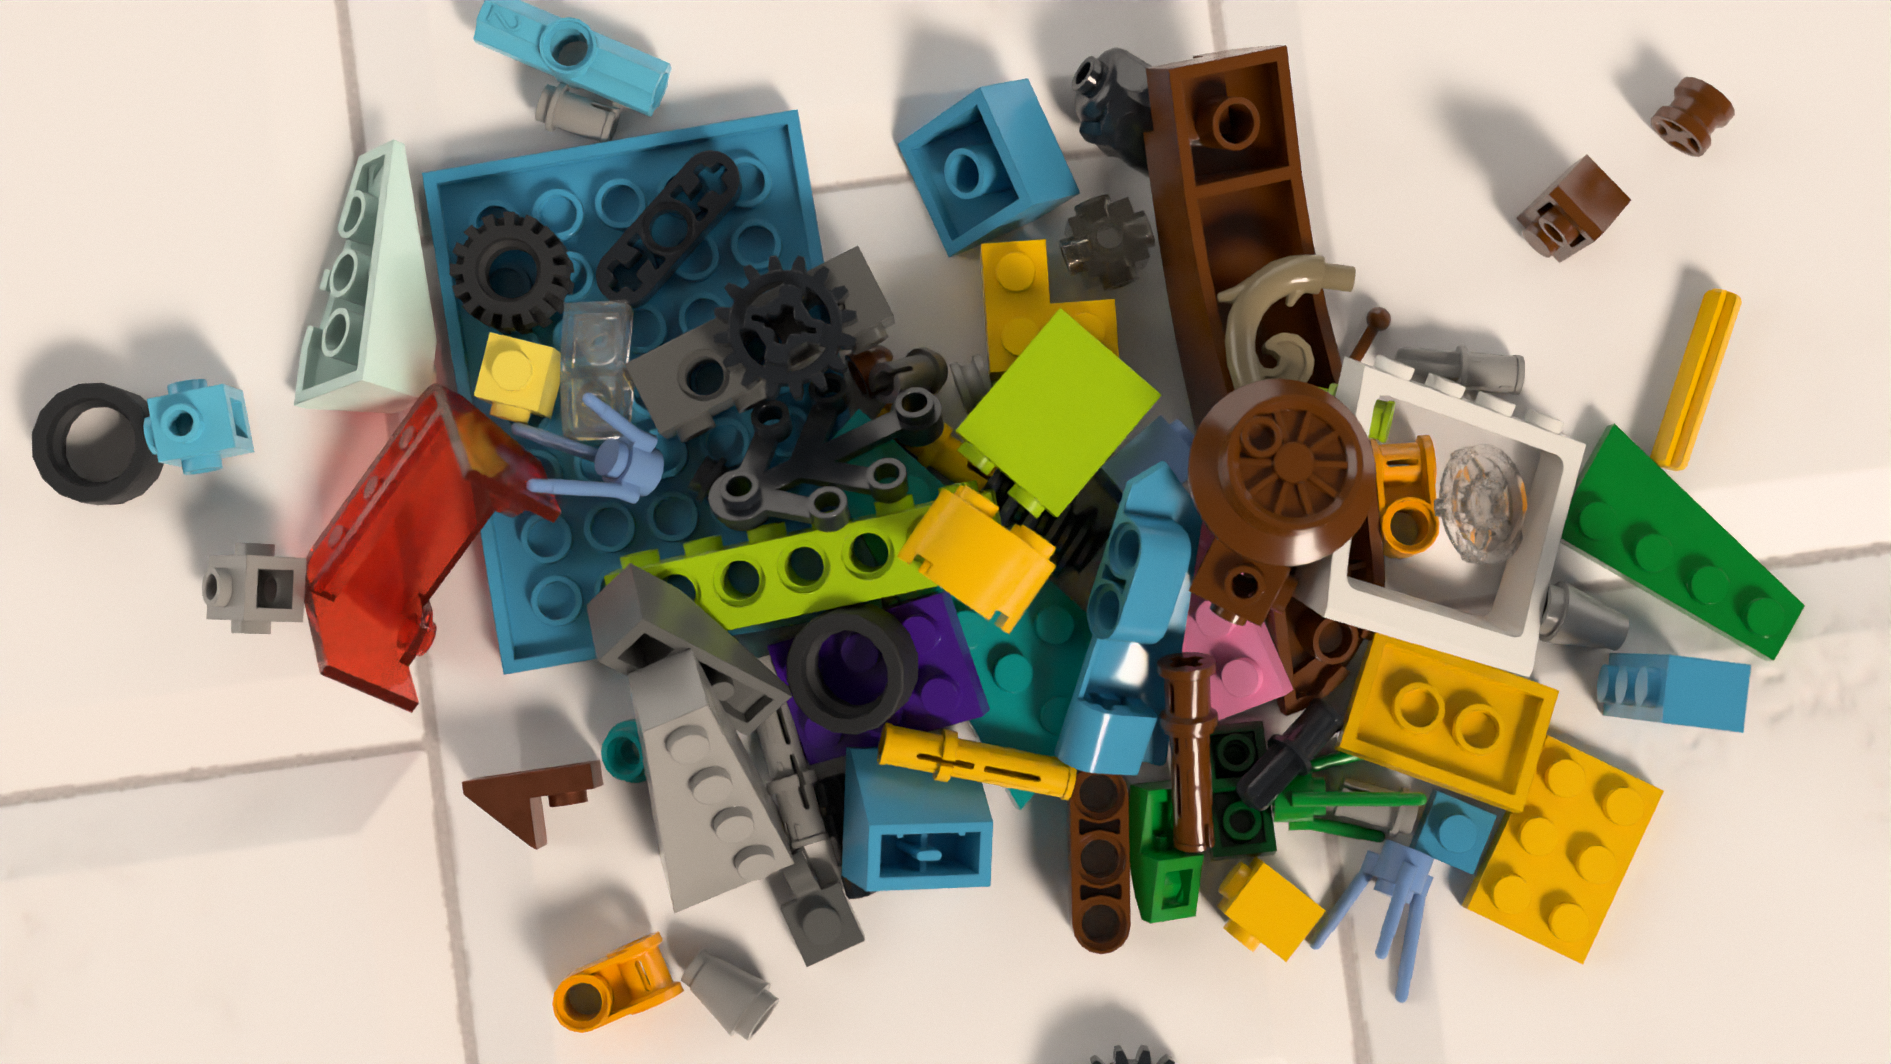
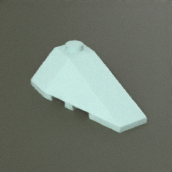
(378, 320)

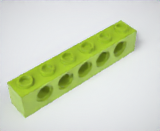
(780, 589)

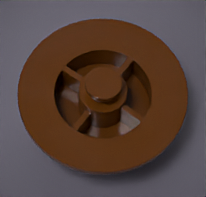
(1281, 472)

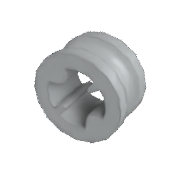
(971, 382)

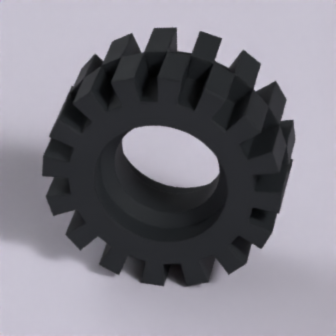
(480, 251)

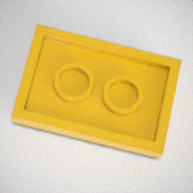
(1447, 721)
(1566, 853)

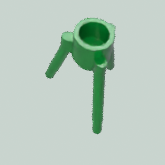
(1308, 797)

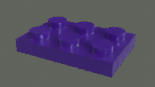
(855, 671)

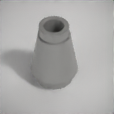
(1581, 620)
(730, 994)

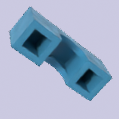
(1675, 690)

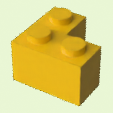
(1020, 306)

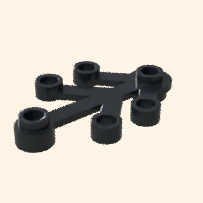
(913, 420)

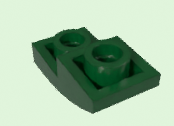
(1237, 828)

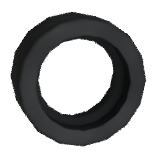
(50, 445)
(816, 697)

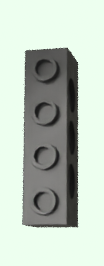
(666, 371)

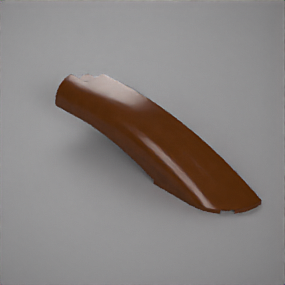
(1223, 209)

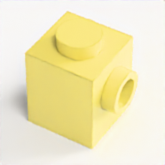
(518, 378)

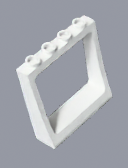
(1511, 630)

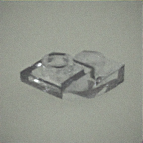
(593, 361)

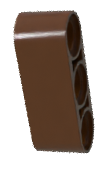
(1106, 887)

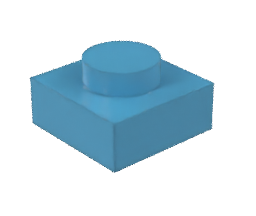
(1453, 831)

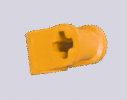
(1407, 491)
(620, 983)

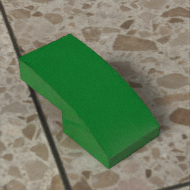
(1162, 876)

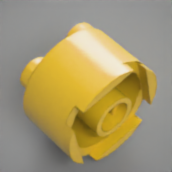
(979, 557)

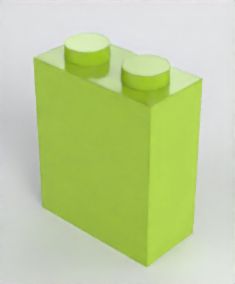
(1055, 416)

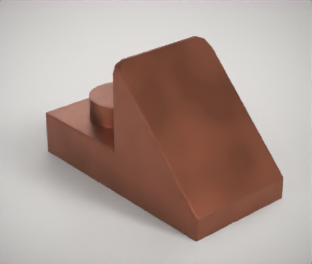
(517, 801)

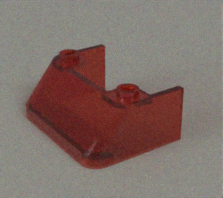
(403, 536)

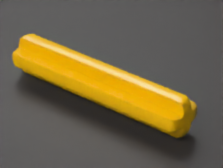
(1696, 379)

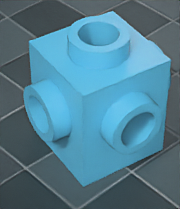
(198, 426)

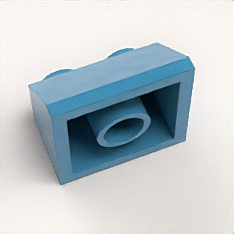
(988, 165)

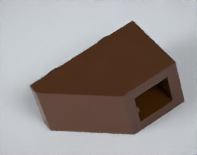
(1573, 211)

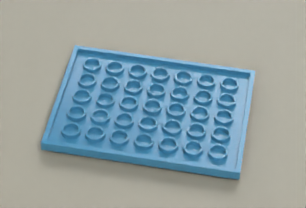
(588, 198)

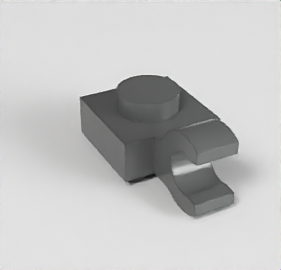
(819, 915)

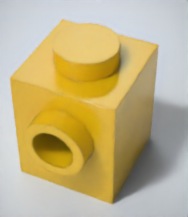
(1266, 909)

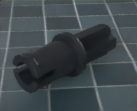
(1289, 755)

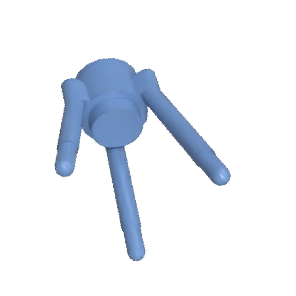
(627, 464)
(1404, 878)

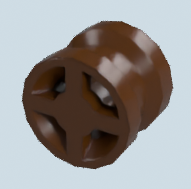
(1692, 116)

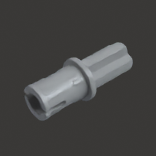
(1469, 369)

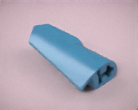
(1135, 619)

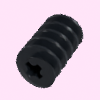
(1069, 532)

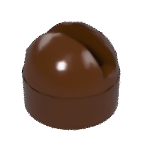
(861, 365)

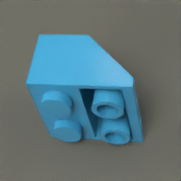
(912, 829)

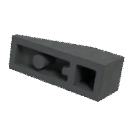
(648, 620)

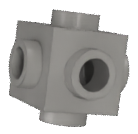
(254, 588)

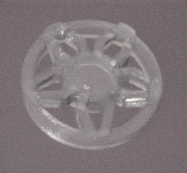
(1482, 504)

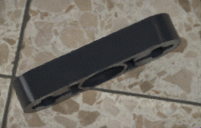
(713, 204)

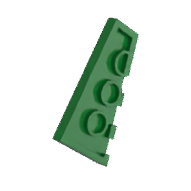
(1662, 541)

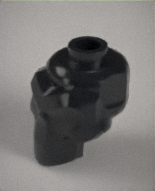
(1115, 105)

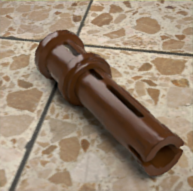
(1188, 723)

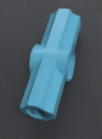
(606, 70)

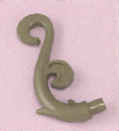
(1253, 297)

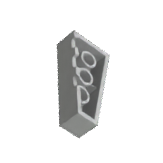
(704, 791)

